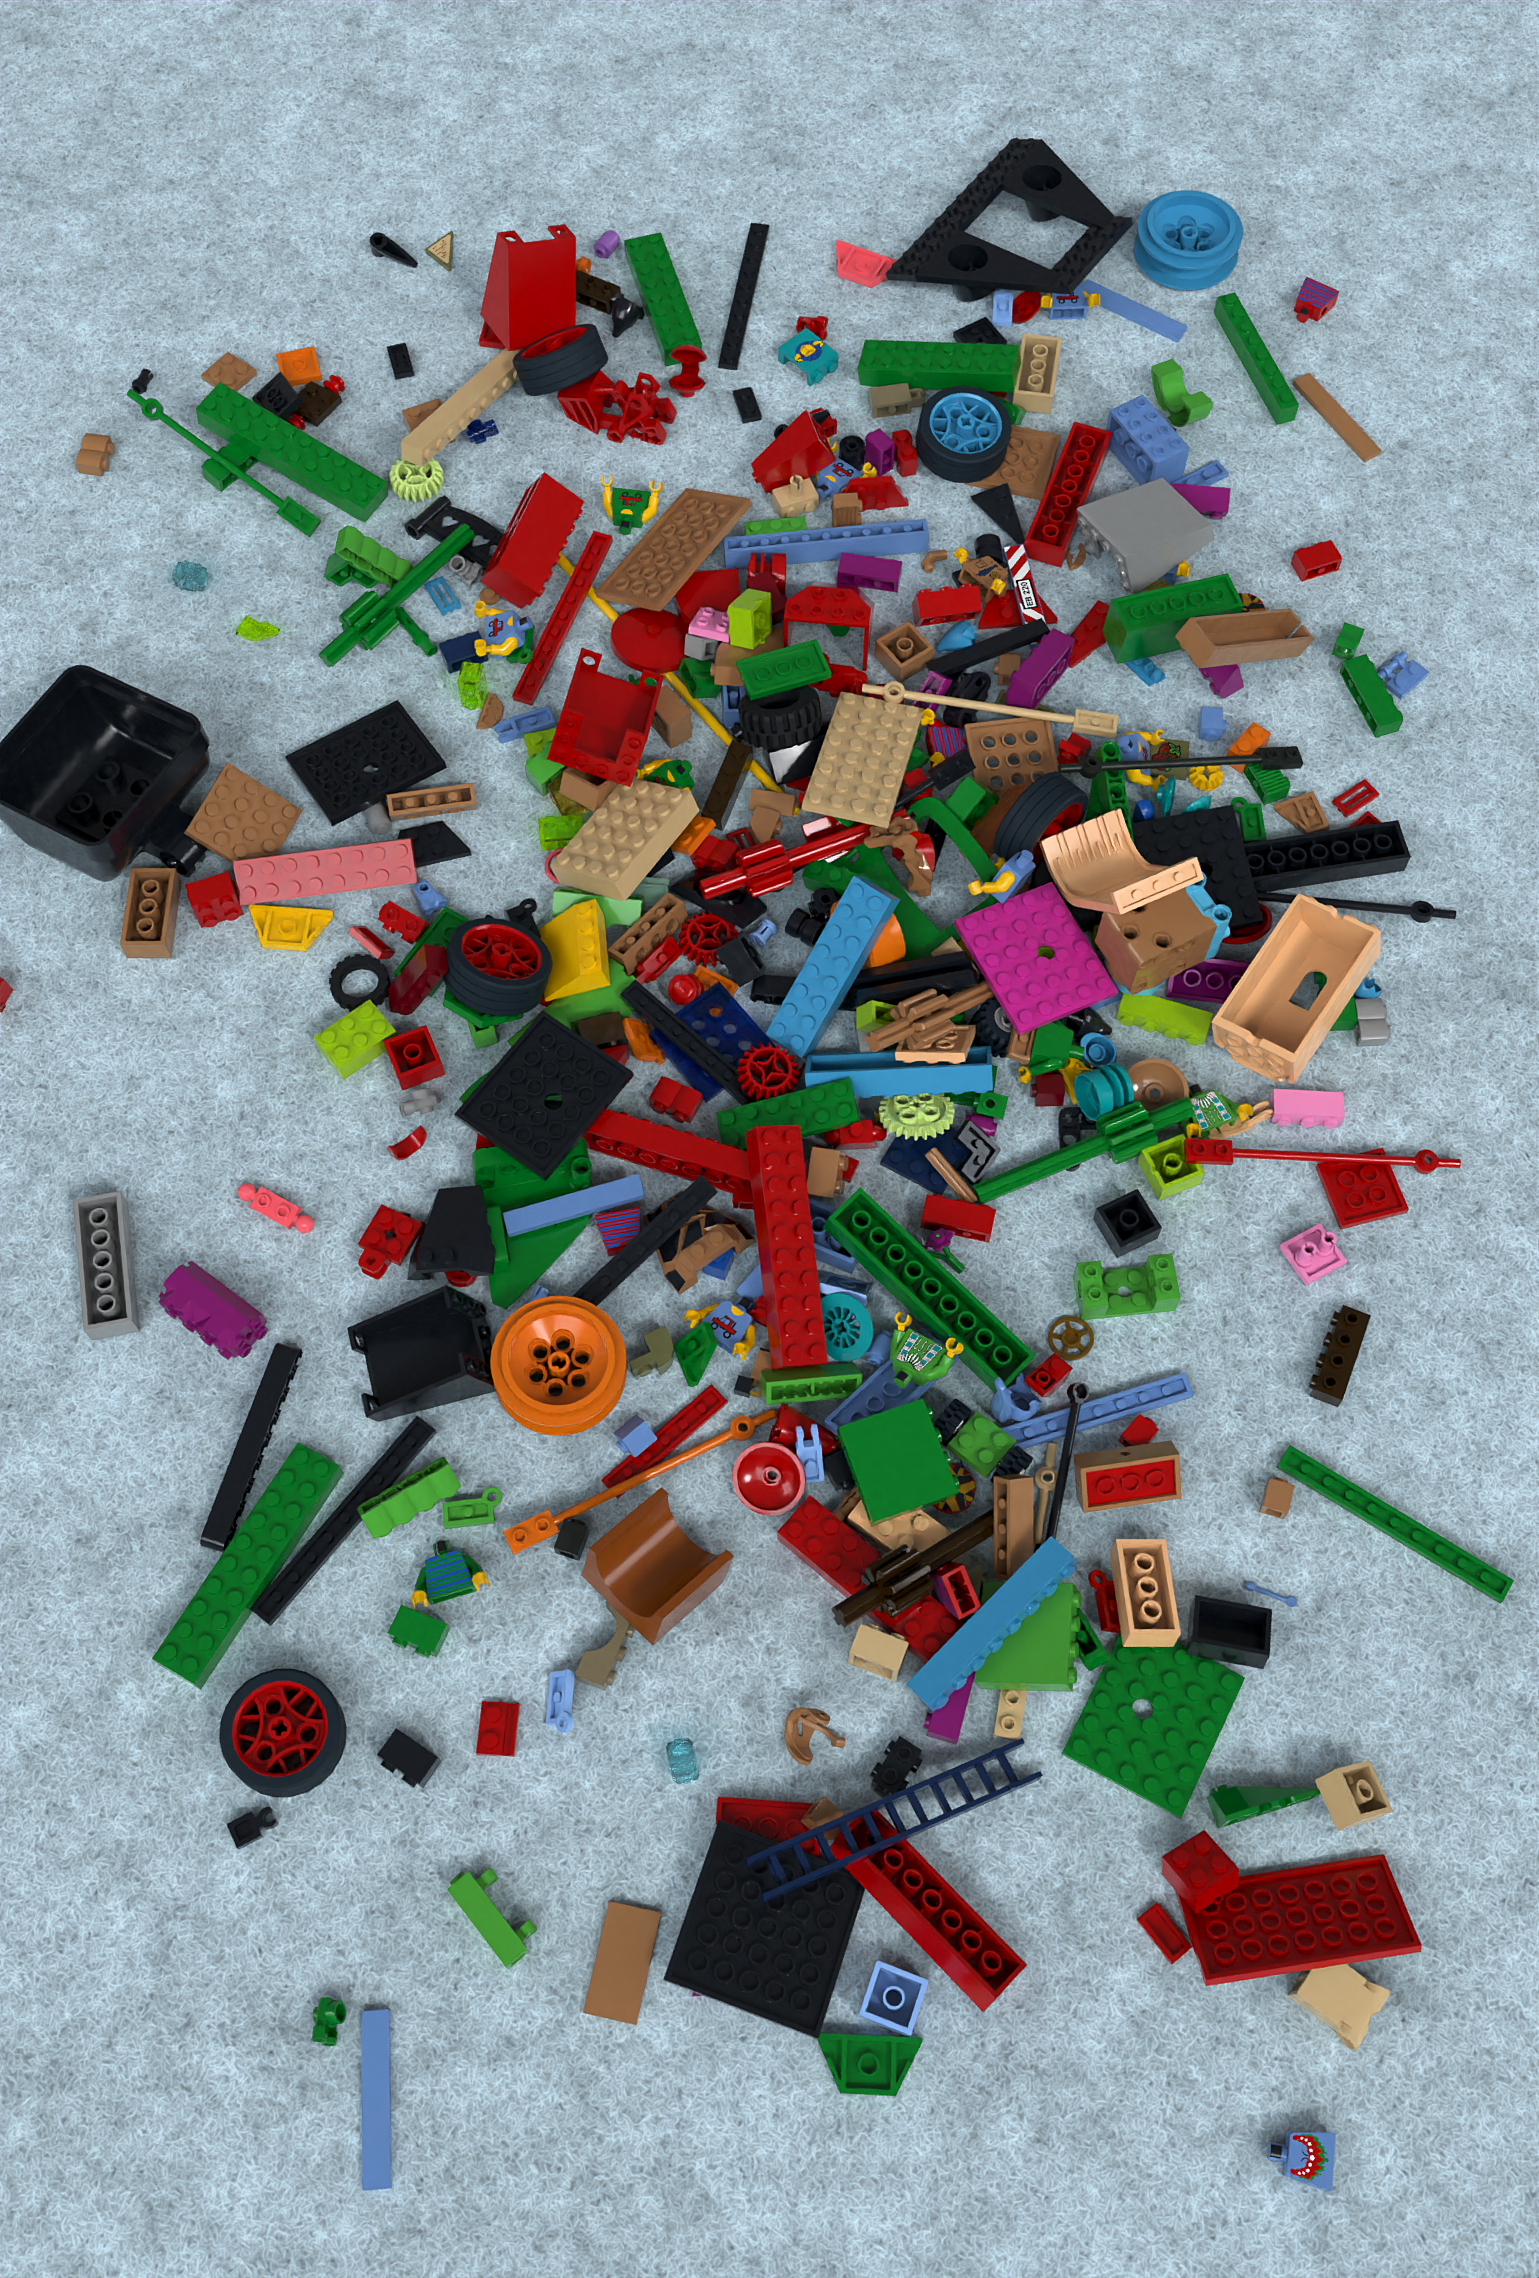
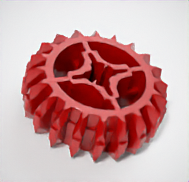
(704, 927)
(776, 1076)

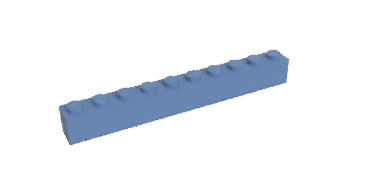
(829, 543)

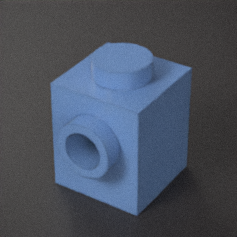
(1211, 723)
(634, 1436)

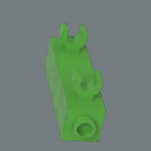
(487, 1918)

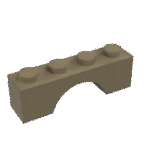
(599, 1665)

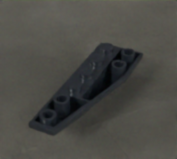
(795, 762)

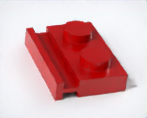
(498, 1729)

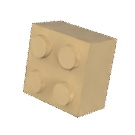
(878, 1651)
(1353, 1795)

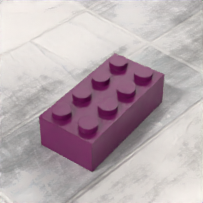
(1040, 670)

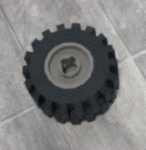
(992, 1027)

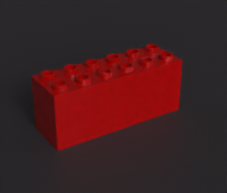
(533, 541)

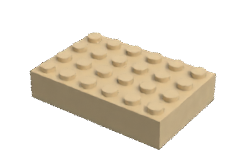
(625, 838)

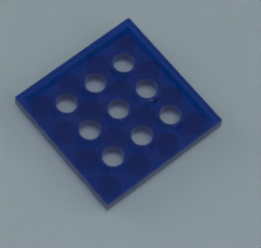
(699, 1010)

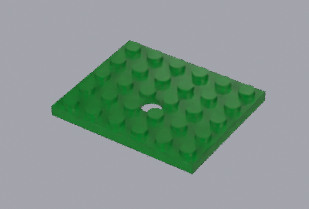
(1168, 1751)

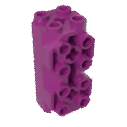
(212, 1311)

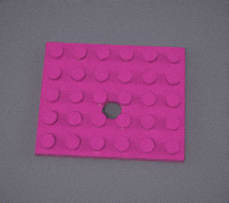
(1029, 986)

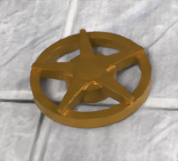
(1071, 1338)

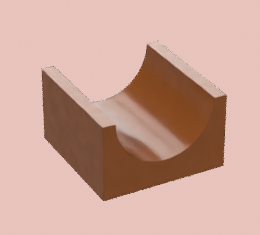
(653, 1569)

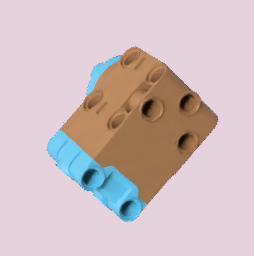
(1161, 938)

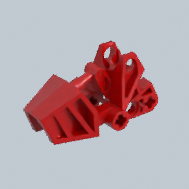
(587, 399)

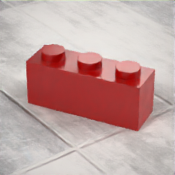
(959, 1216)

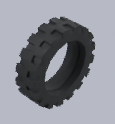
(357, 963)

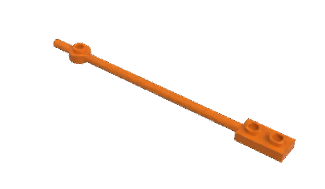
(545, 1525)

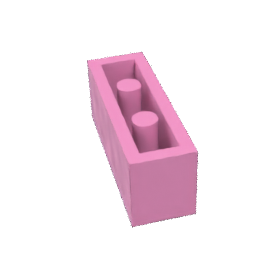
(1307, 1108)

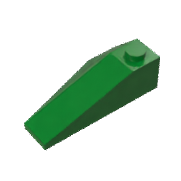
(1247, 1802)

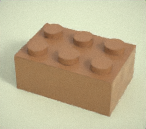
(586, 788)

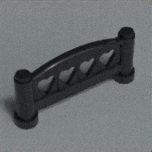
(431, 523)

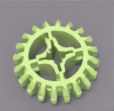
(417, 483)

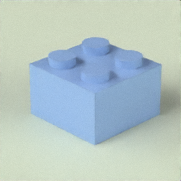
(893, 1998)

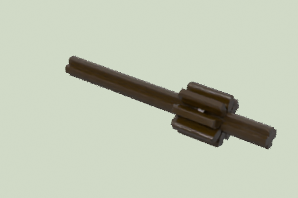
(903, 1575)

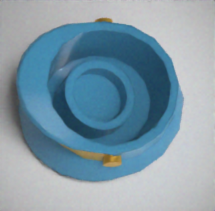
(1097, 1051)

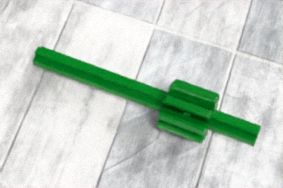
(374, 618)
(1120, 1135)

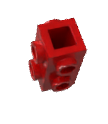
(400, 920)

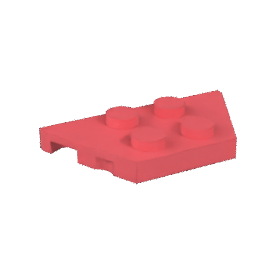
(861, 264)

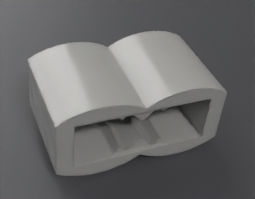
(1371, 1024)

